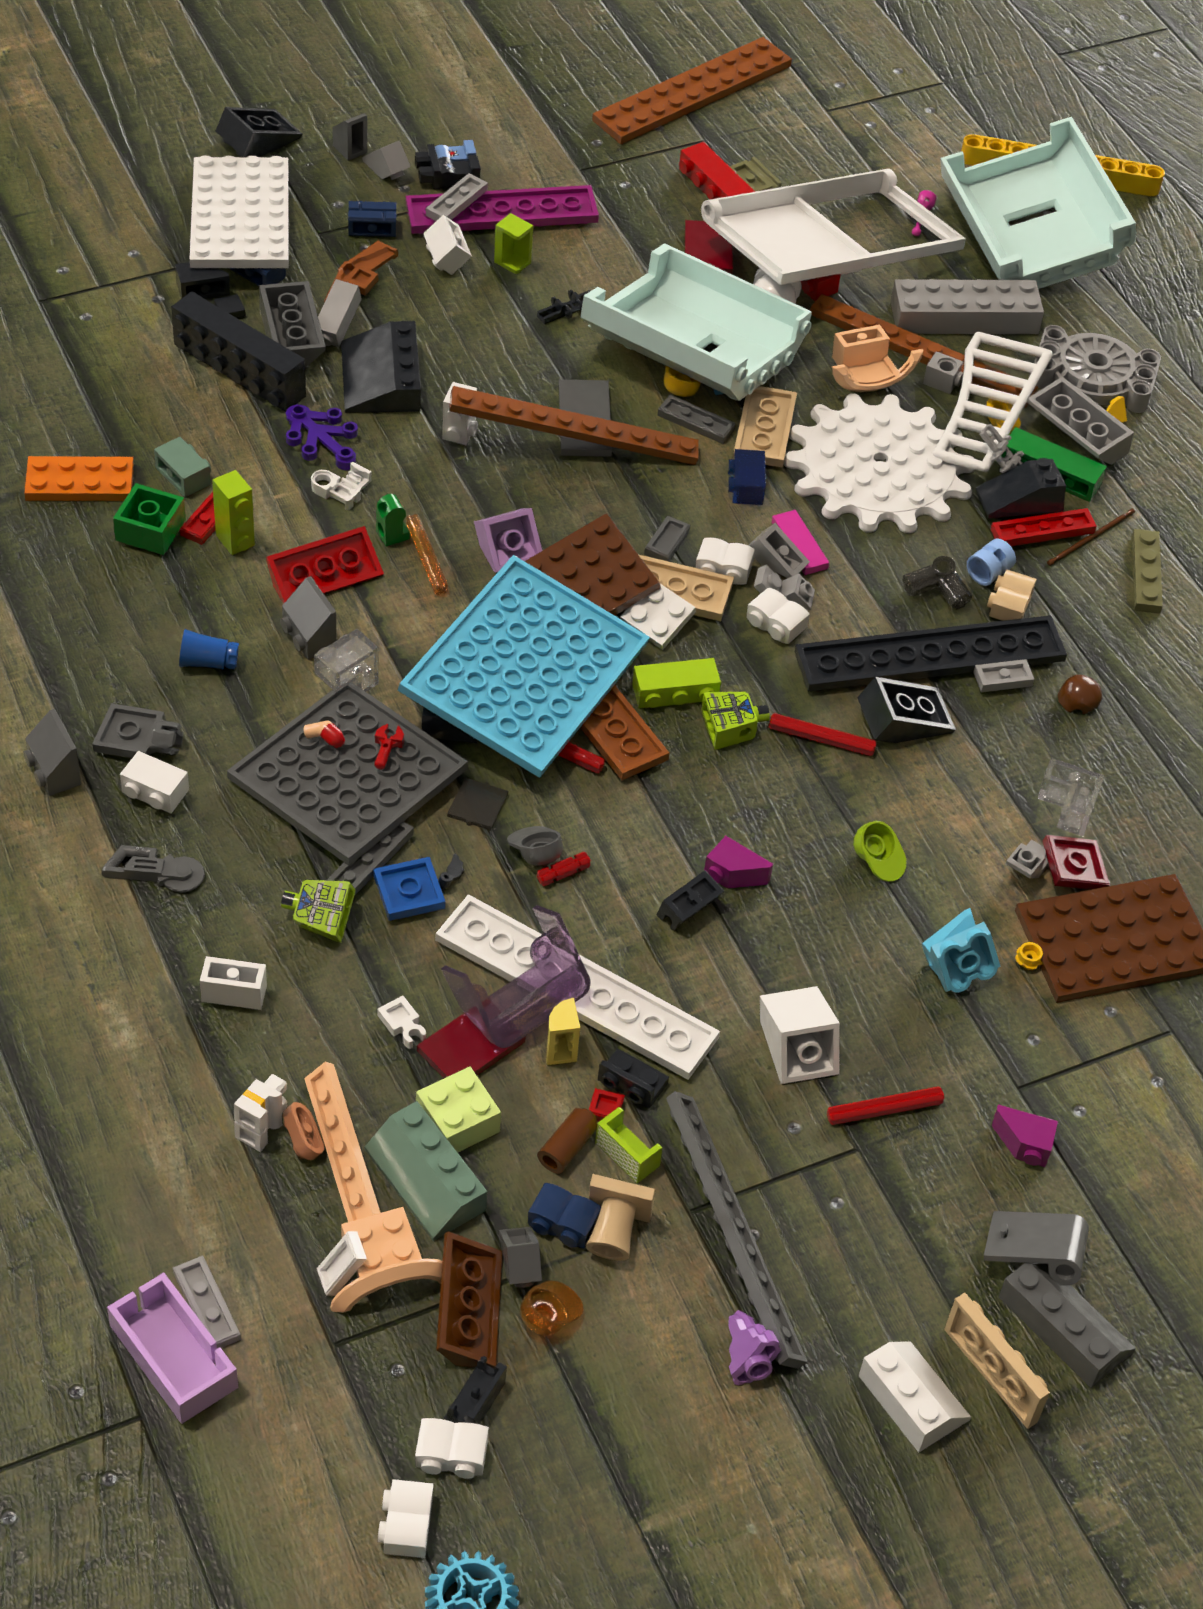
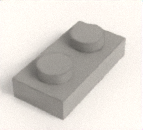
(1003, 675)

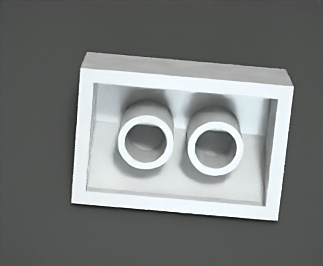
(912, 1393)

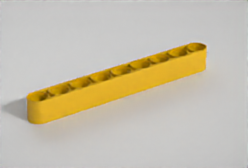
(1123, 174)

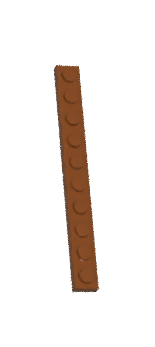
(900, 339)
(573, 425)

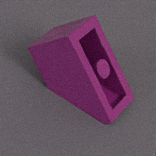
(737, 866)
(1025, 1134)

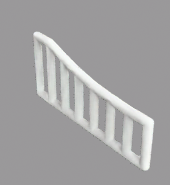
(968, 388)

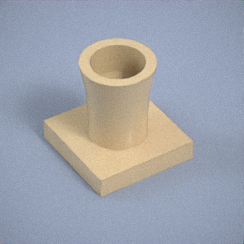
(620, 1205)

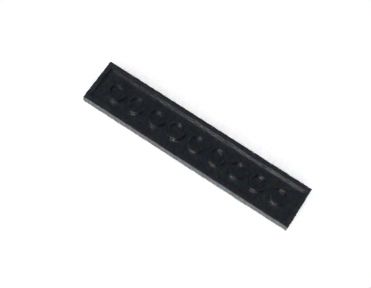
(928, 652)

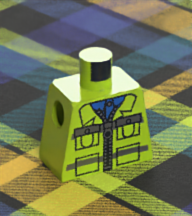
(731, 717)
(321, 907)

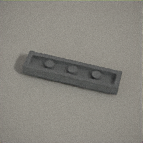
(361, 870)

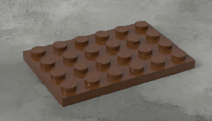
(1114, 937)

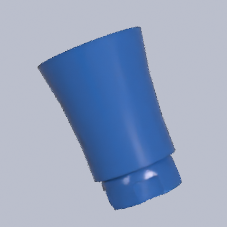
(207, 651)

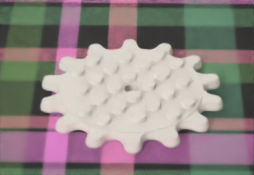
(842, 466)

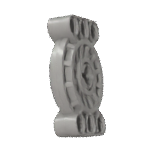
(1100, 367)

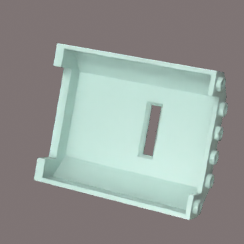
(1060, 174)
(692, 304)

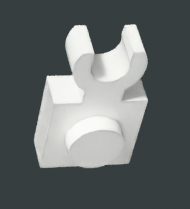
(401, 1018)

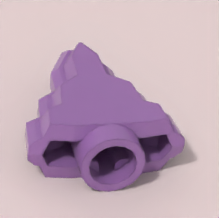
(750, 1349)

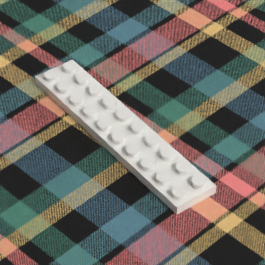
(609, 1006)

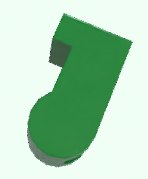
(390, 519)

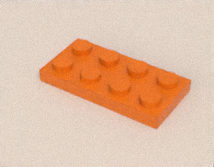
(78, 478)

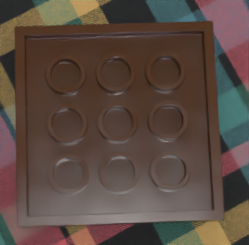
(598, 566)

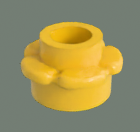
(1030, 950)

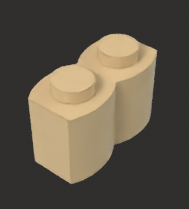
(1012, 596)

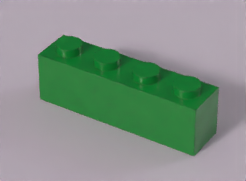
(1079, 473)

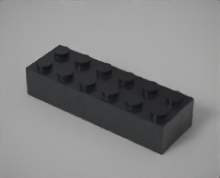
(239, 351)

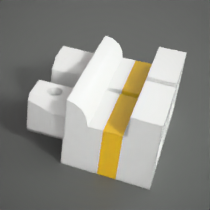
(259, 1110)

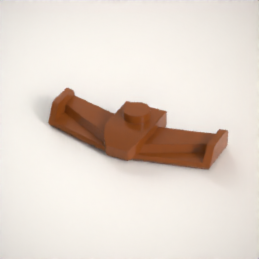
(361, 267)

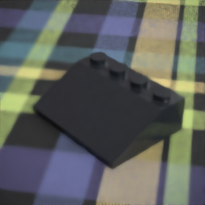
(382, 369)

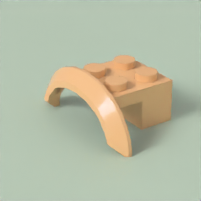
(865, 362)
(389, 1254)

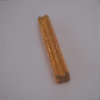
(427, 554)

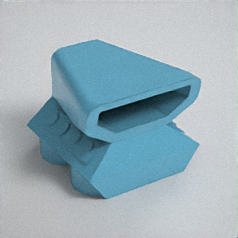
(961, 953)

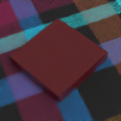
(1075, 862)

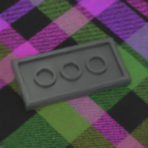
(585, 398)

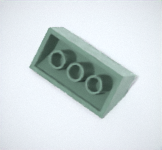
(426, 1171)

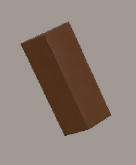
(469, 1301)

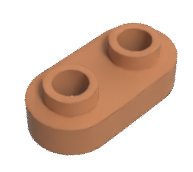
(303, 1131)

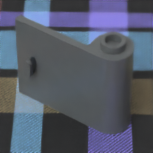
(1040, 1238)

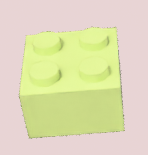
(461, 1109)

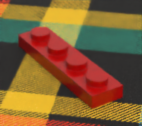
(1044, 527)

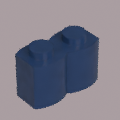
(563, 1215)

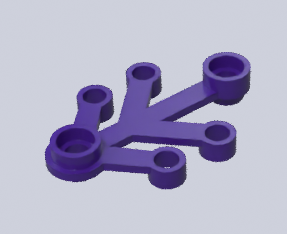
(301, 416)

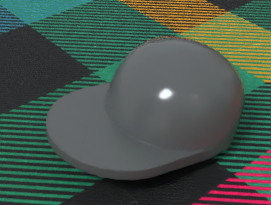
(537, 844)

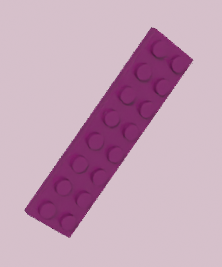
(532, 205)

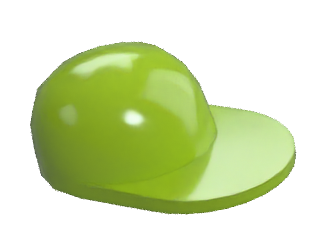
(881, 849)

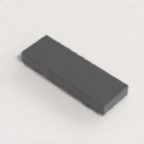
(696, 419)

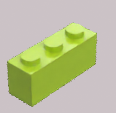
(233, 512)
(675, 682)

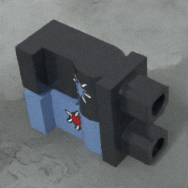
(447, 165)

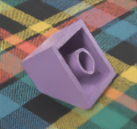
(508, 536)

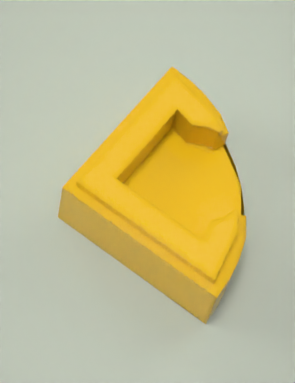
(1118, 409)

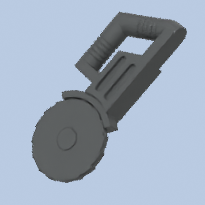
(177, 873)

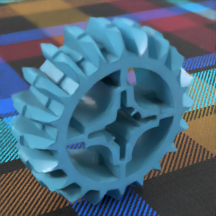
(461, 1571)

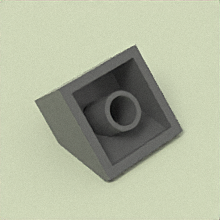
(309, 619)
(52, 755)

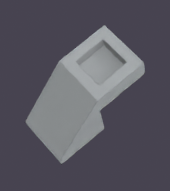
(793, 588)
(1029, 859)

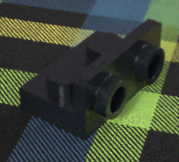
(632, 1078)

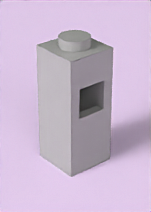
(338, 311)

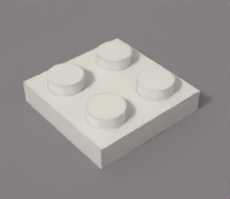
(659, 616)

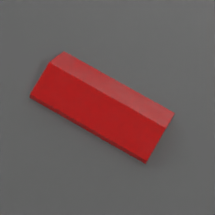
(331, 563)

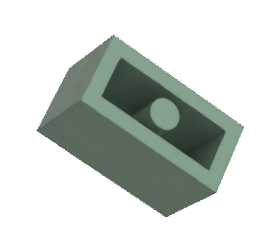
(182, 466)

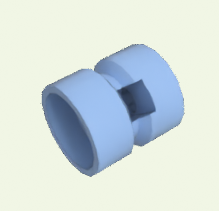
(991, 562)

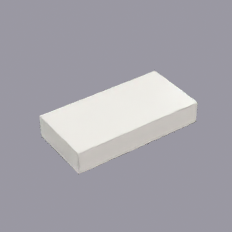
(341, 1263)

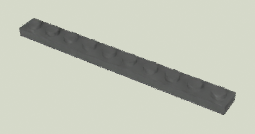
(735, 1228)

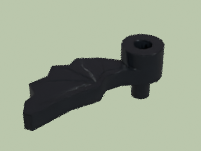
(452, 873)

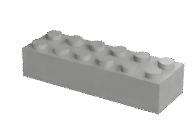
(967, 306)

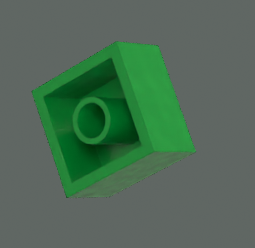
(149, 519)

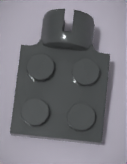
(137, 729)

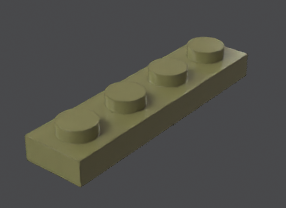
(1147, 571)

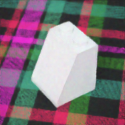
(800, 1034)

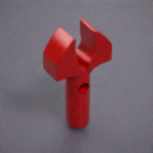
(387, 744)

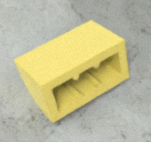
(563, 1034)

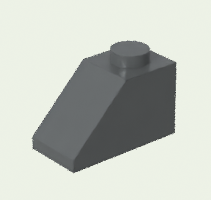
(351, 137)
(521, 1256)

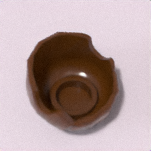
(1080, 693)

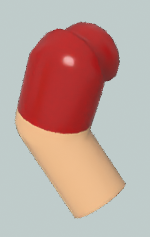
(327, 732)

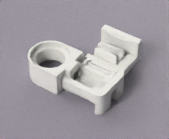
(345, 491)

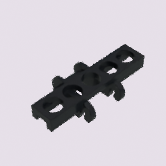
(562, 309)

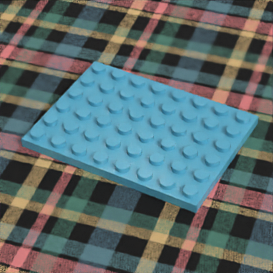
(524, 665)

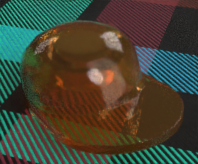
(550, 1307)

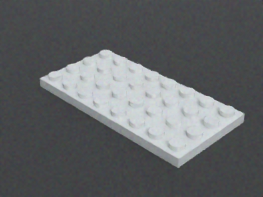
(239, 212)

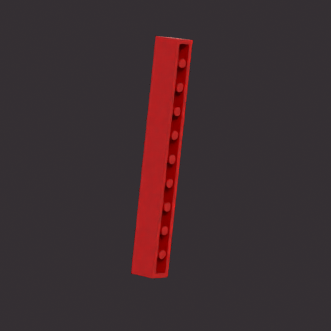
(718, 181)

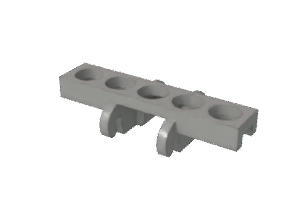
(998, 449)

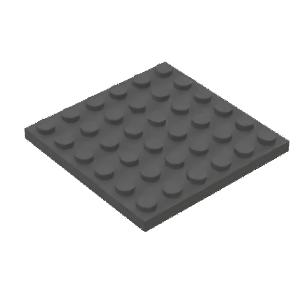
(338, 791)

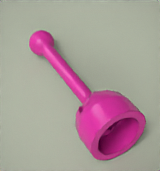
(929, 195)

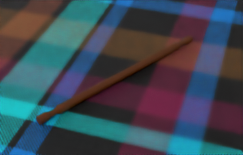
(1090, 537)

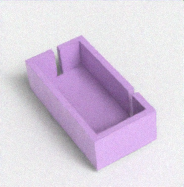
(173, 1348)

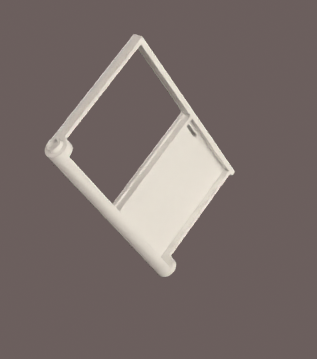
(799, 244)

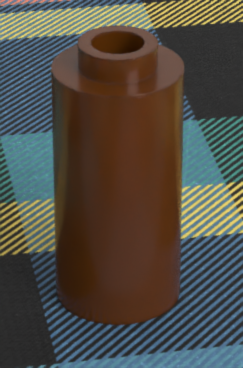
(568, 1140)

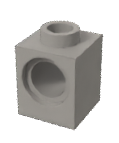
(943, 372)

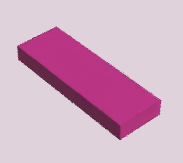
(798, 533)

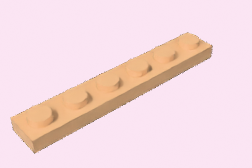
(341, 1143)

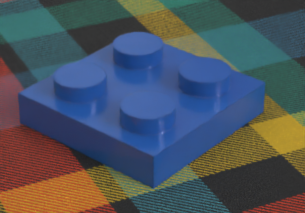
(409, 888)

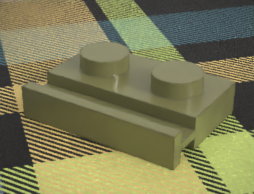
(756, 175)

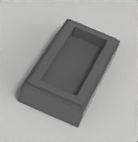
(667, 539)

